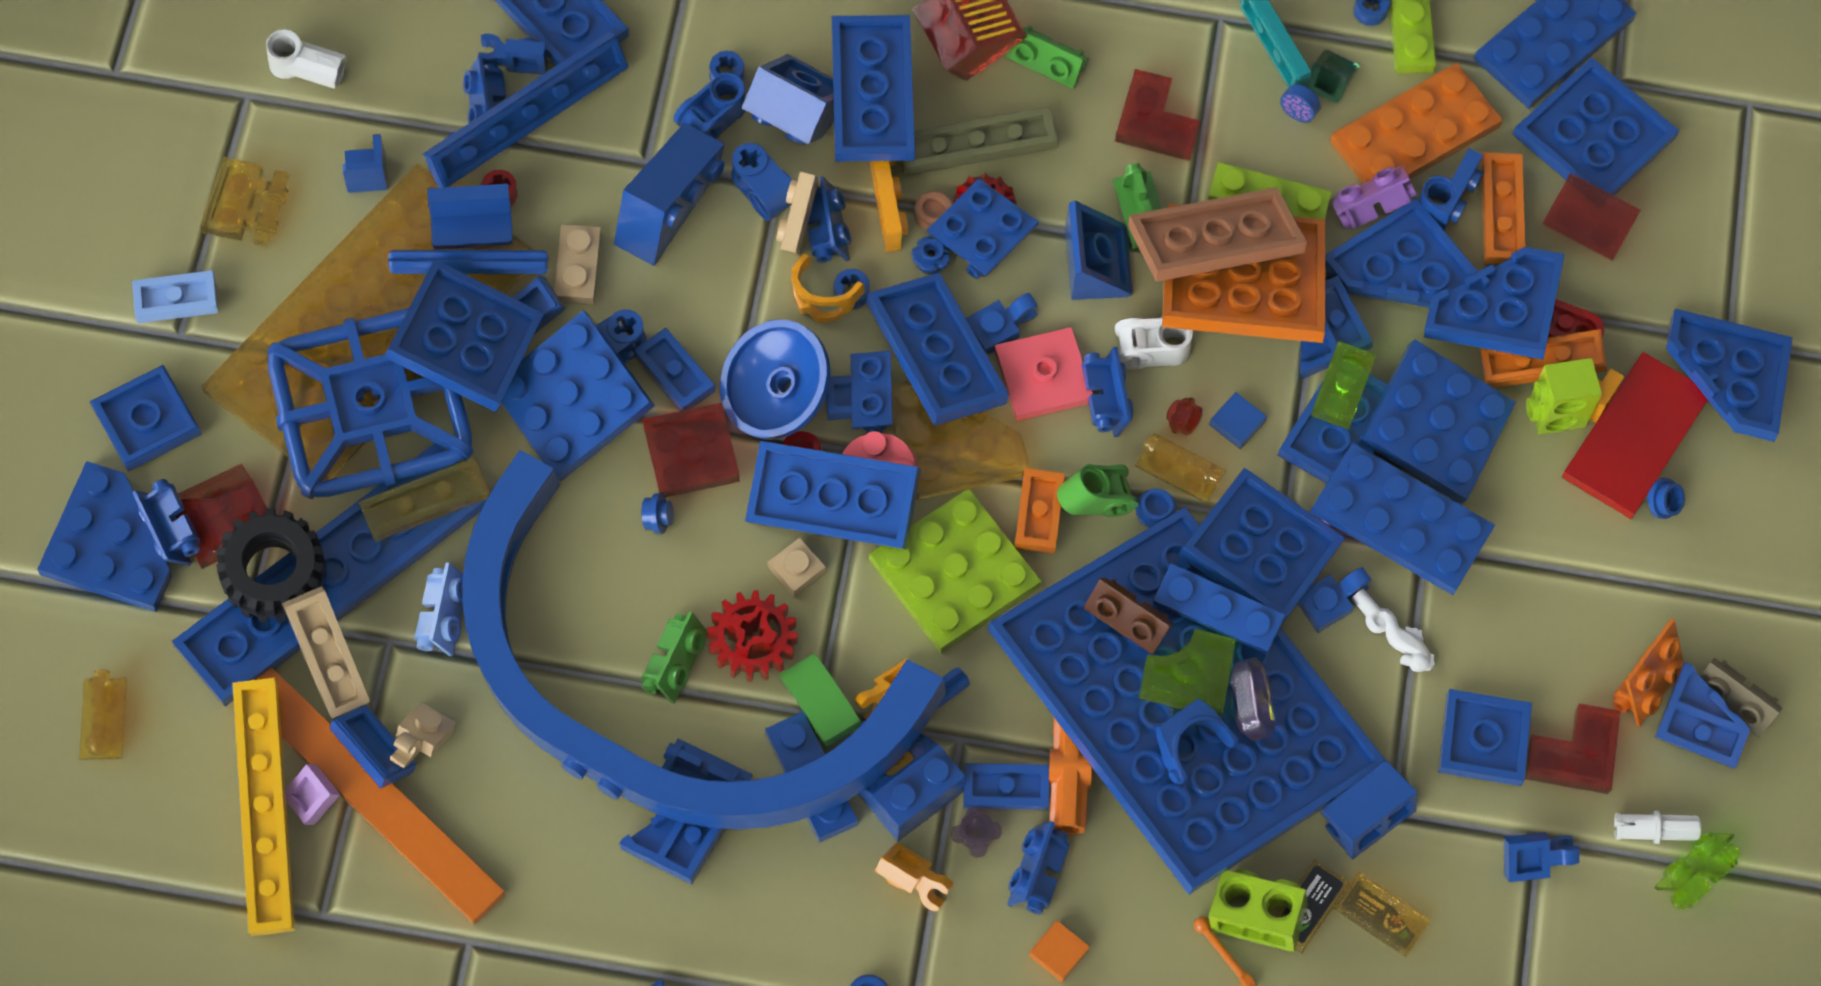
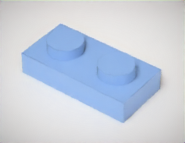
(175, 296)

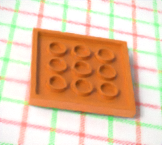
(1256, 299)

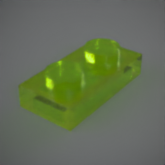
(1343, 385)

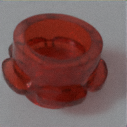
(1184, 416)

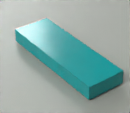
(1276, 41)

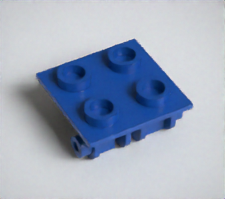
(982, 228)

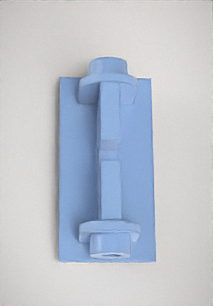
(443, 625)

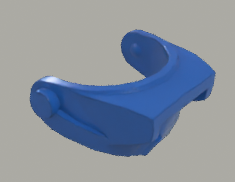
(1170, 731)

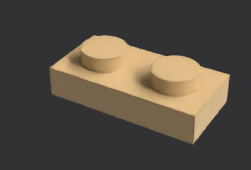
(801, 196)
(577, 264)

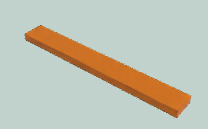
(386, 808)

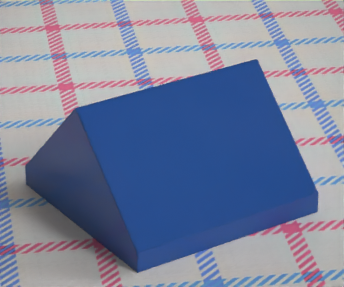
(1096, 254)

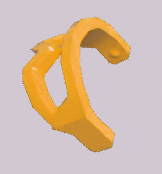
(845, 301)

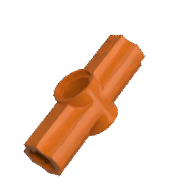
(1069, 784)

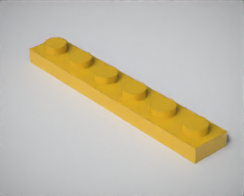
(263, 807)

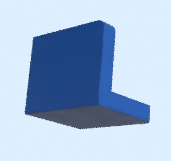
(366, 168)

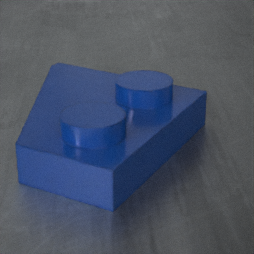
(1341, 325)
(1701, 721)
(673, 846)

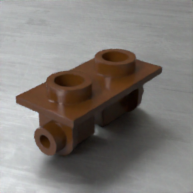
(1123, 613)

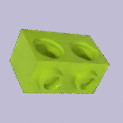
(1564, 396)
(1253, 920)

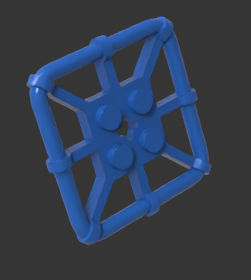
(356, 423)

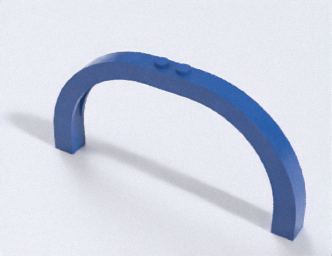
(737, 805)

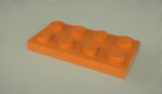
(1418, 126)

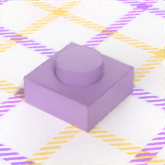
(311, 794)

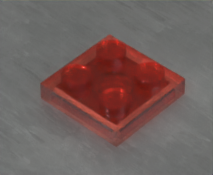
(691, 450)

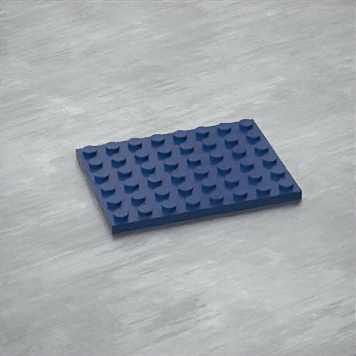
(1232, 795)

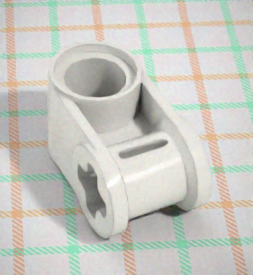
(1150, 343)

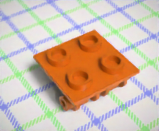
(1651, 676)

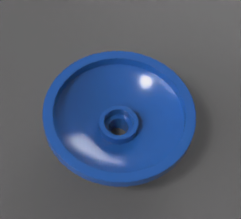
(761, 368)

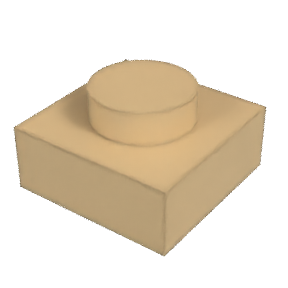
(796, 567)

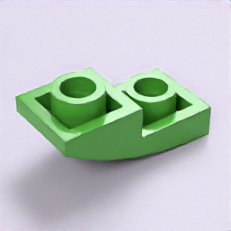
(820, 699)

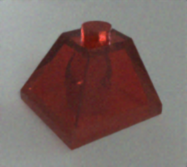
(217, 505)

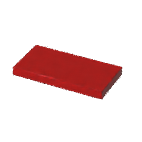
(1636, 435)

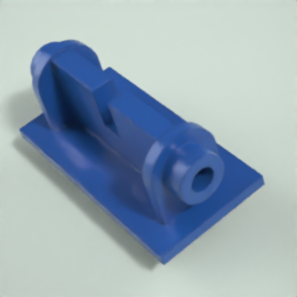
(483, 86)
(833, 233)
(871, 391)
(1111, 408)
(173, 538)
(696, 763)
(1042, 850)

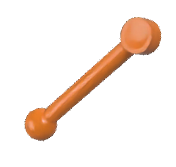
(1202, 925)

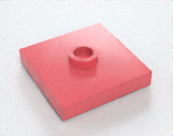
(1042, 373)

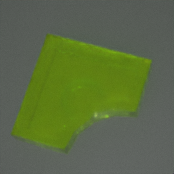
(1192, 673)

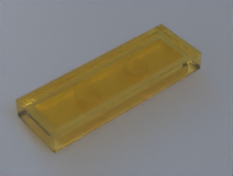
(424, 499)

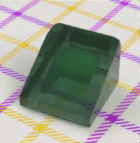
(1331, 75)

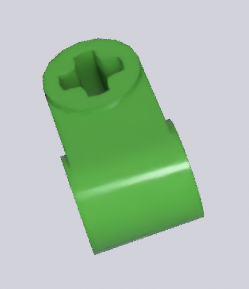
(1098, 491)

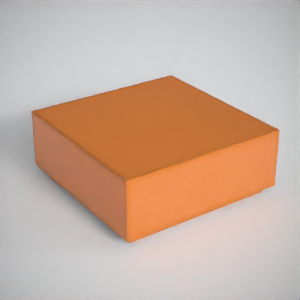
(1059, 951)

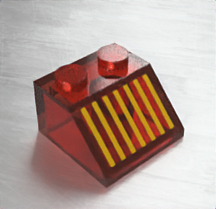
(969, 32)

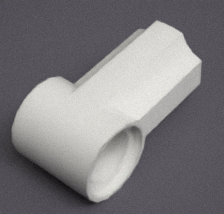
(307, 60)

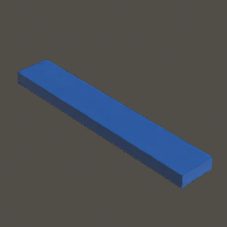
(526, 110)

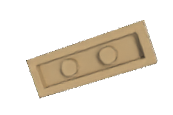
(326, 652)

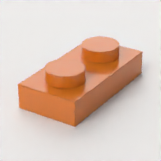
(1039, 511)

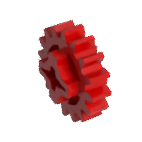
(738, 626)

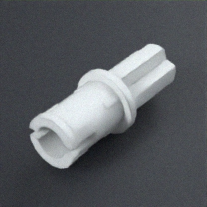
(1657, 827)

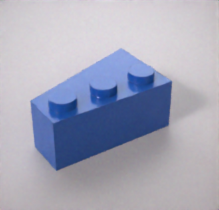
(667, 192)

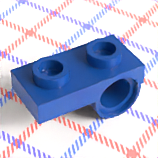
(1452, 191)

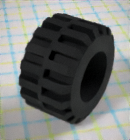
(263, 533)

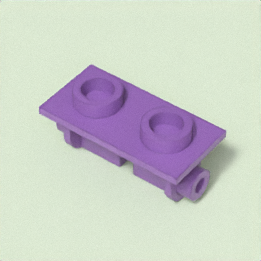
(1385, 188)

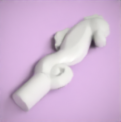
(1407, 640)

